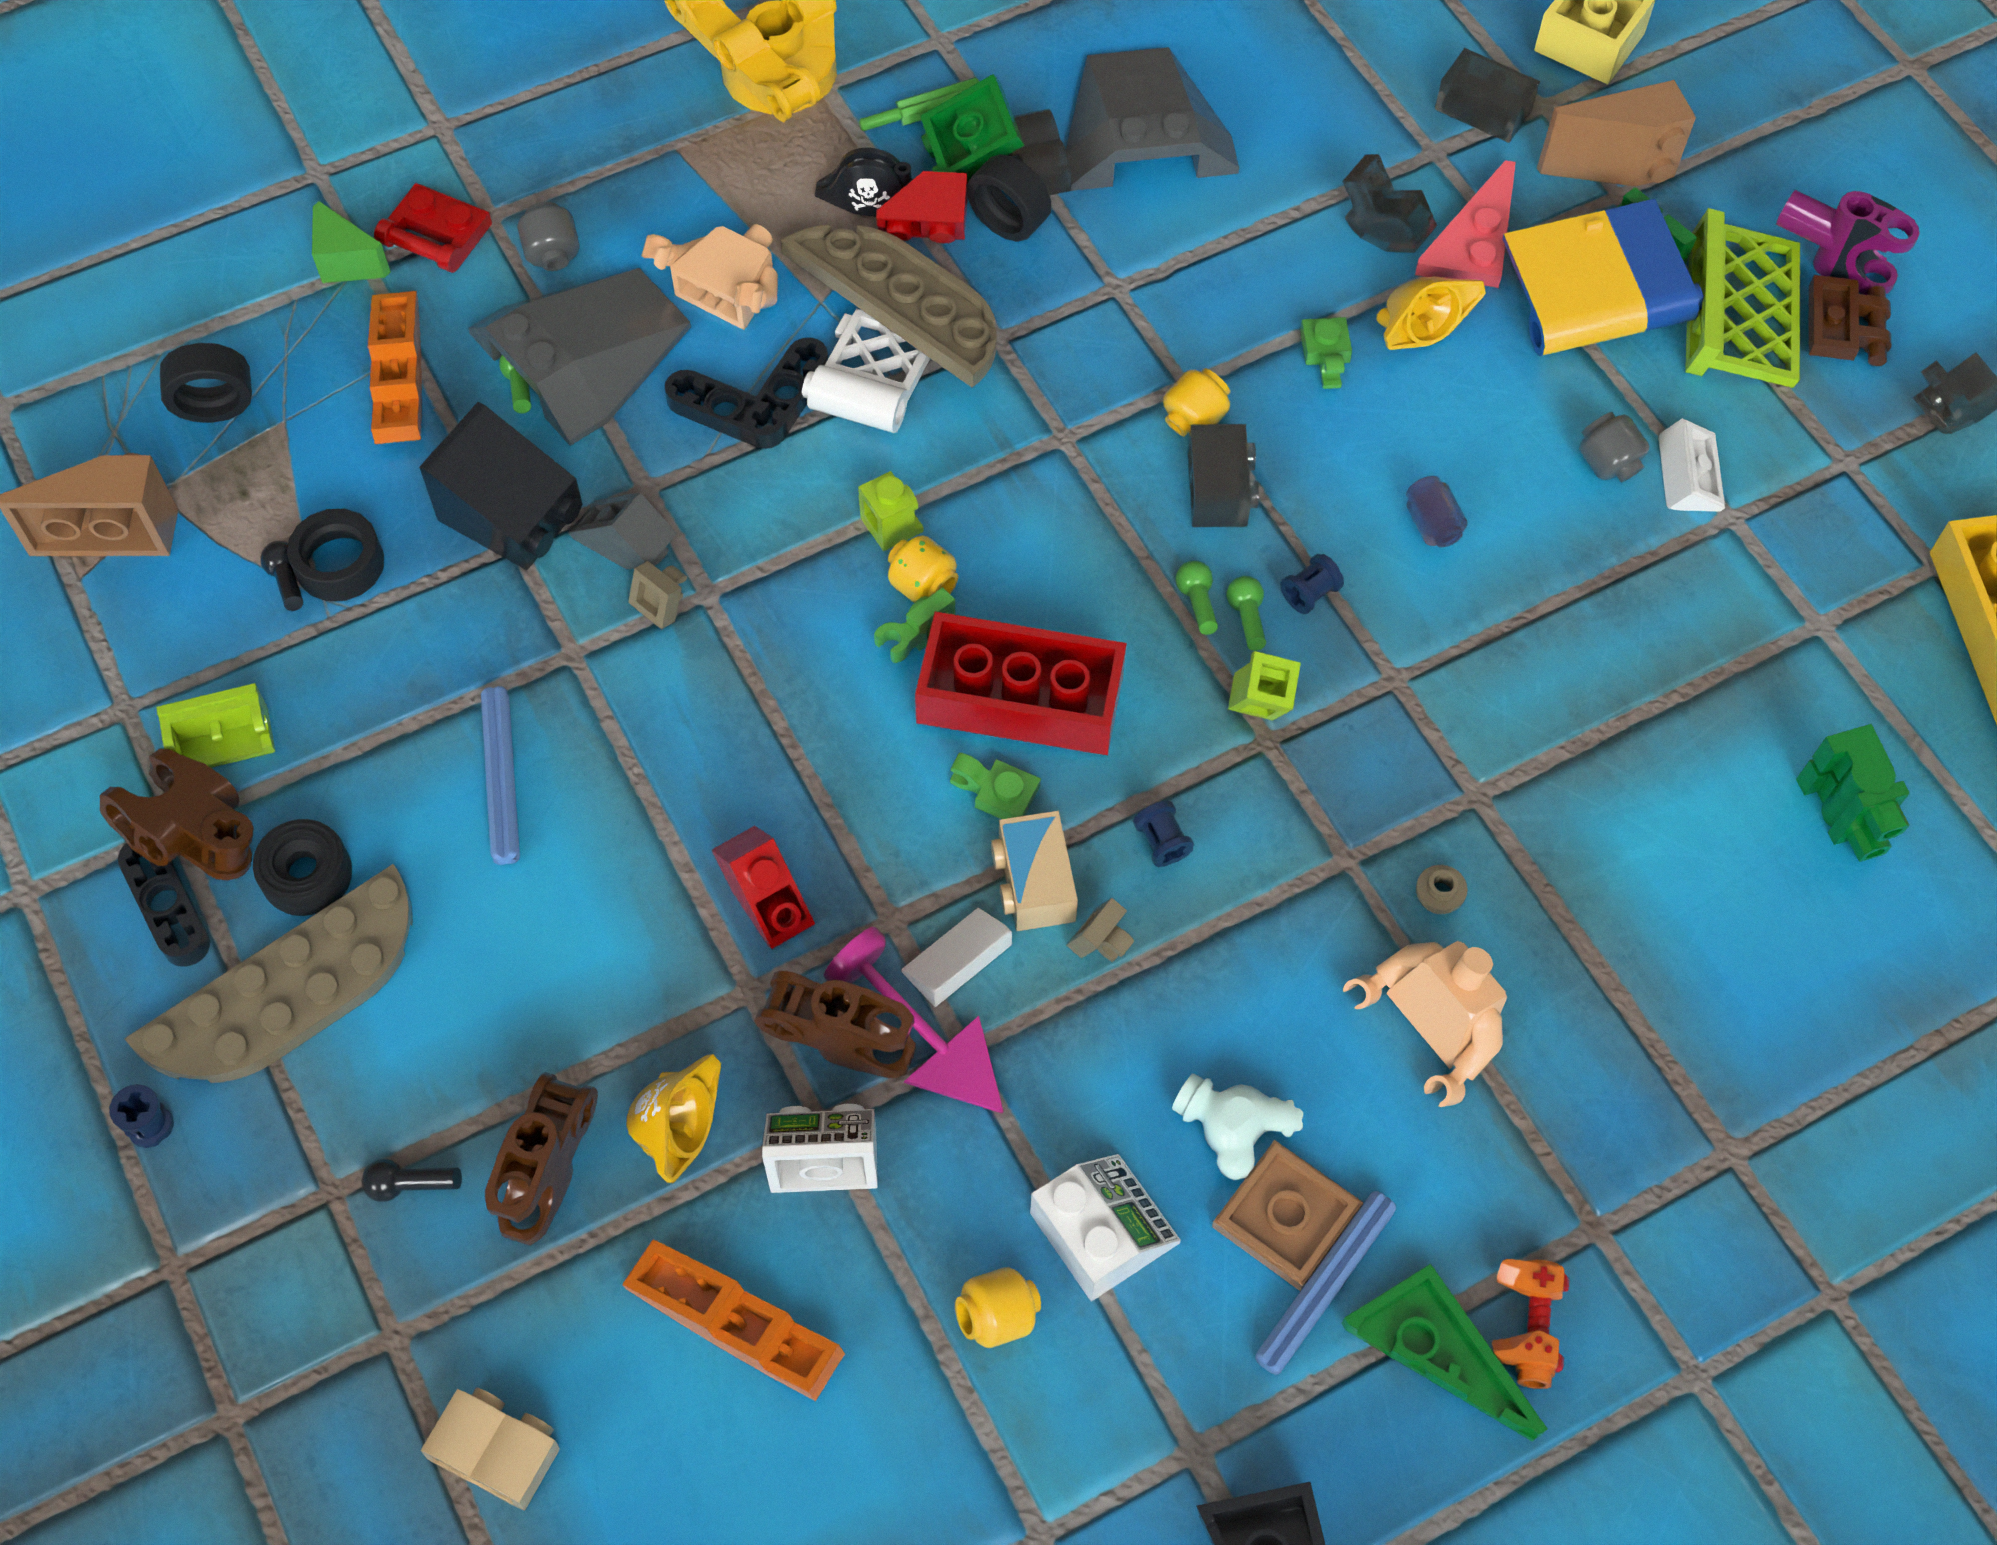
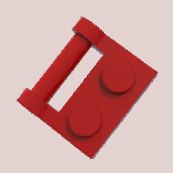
(439, 218)

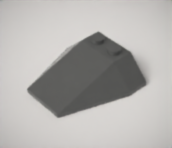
(1142, 110)
(585, 346)

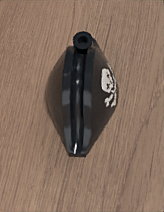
(864, 181)

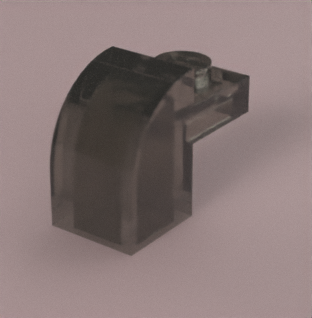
(1386, 216)
(1960, 396)

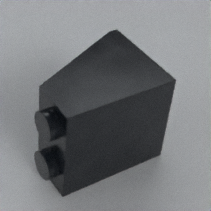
(500, 488)

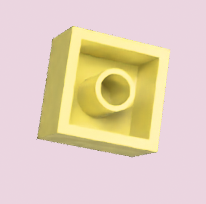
(1593, 34)

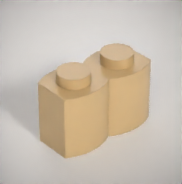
(492, 1447)

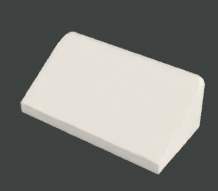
(1691, 468)
(958, 956)

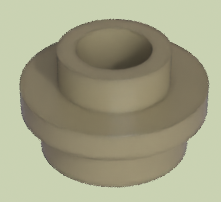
(1438, 901)

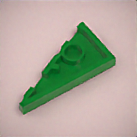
(1434, 1337)

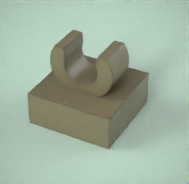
(657, 592)
(1102, 933)

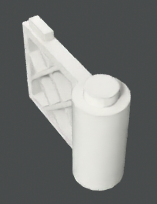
(863, 391)

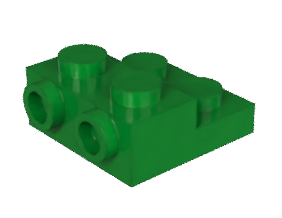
(971, 128)

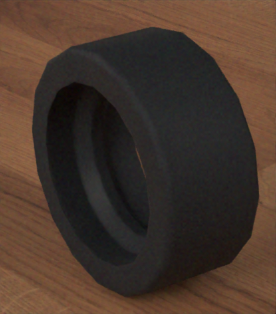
(1021, 185)
(205, 362)
(322, 528)

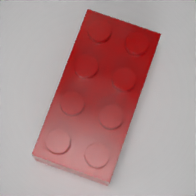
(1020, 683)

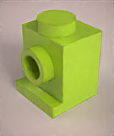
(889, 510)
(1265, 686)

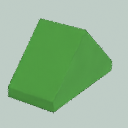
(343, 249)

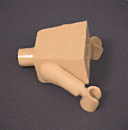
(721, 271)
(1448, 1002)

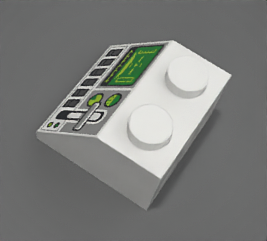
(820, 1149)
(1101, 1223)

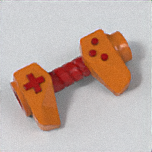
(1535, 1352)

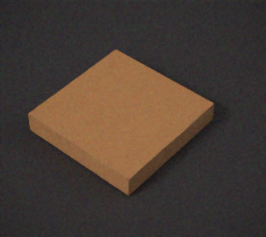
(1287, 1215)

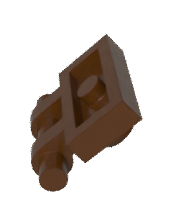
(1835, 320)

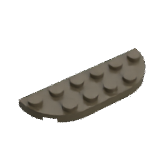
(903, 294)
(284, 989)

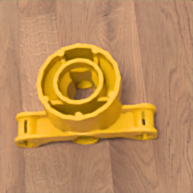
(774, 57)

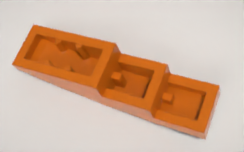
(395, 367)
(734, 1319)

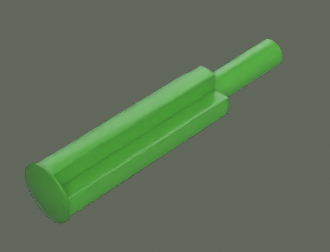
(911, 108)

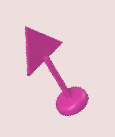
(960, 1066)

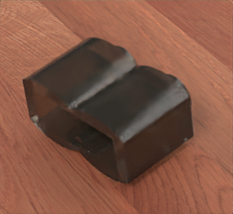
(1044, 150)

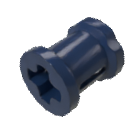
(1312, 583)
(1163, 833)
(131, 1115)

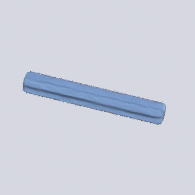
(500, 776)
(1325, 1283)

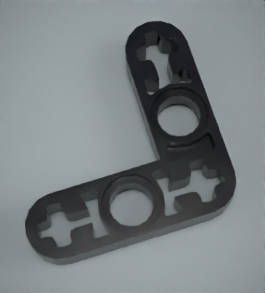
(751, 409)

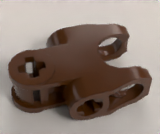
(187, 820)
(838, 1022)
(539, 1156)

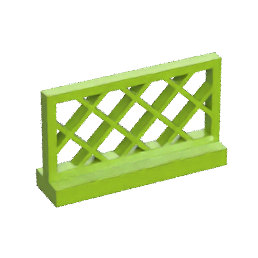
(1706, 334)

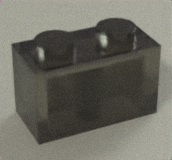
(1487, 95)
(1220, 475)

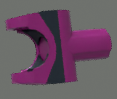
(1851, 235)

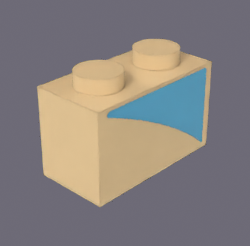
(1036, 871)

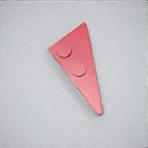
(1473, 240)

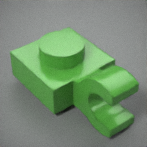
(1327, 344)
(918, 625)
(1001, 791)

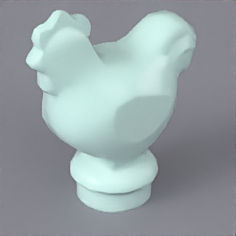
(1235, 1120)

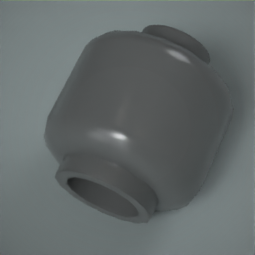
(548, 235)
(1614, 447)

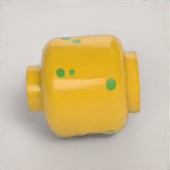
(921, 568)

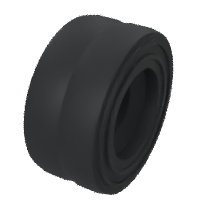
(295, 841)

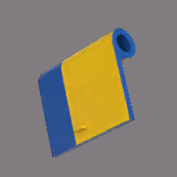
(1602, 277)

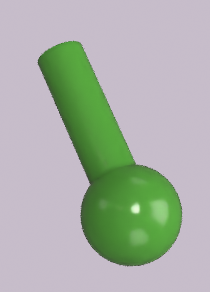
(519, 387)
(1195, 581)
(1245, 596)

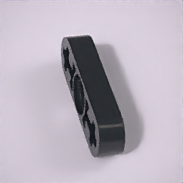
(161, 921)

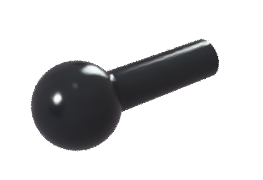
(277, 564)
(386, 1179)

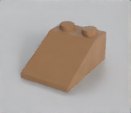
(1619, 136)
(95, 510)

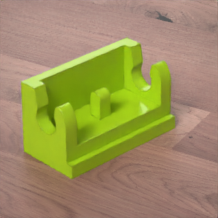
(218, 726)

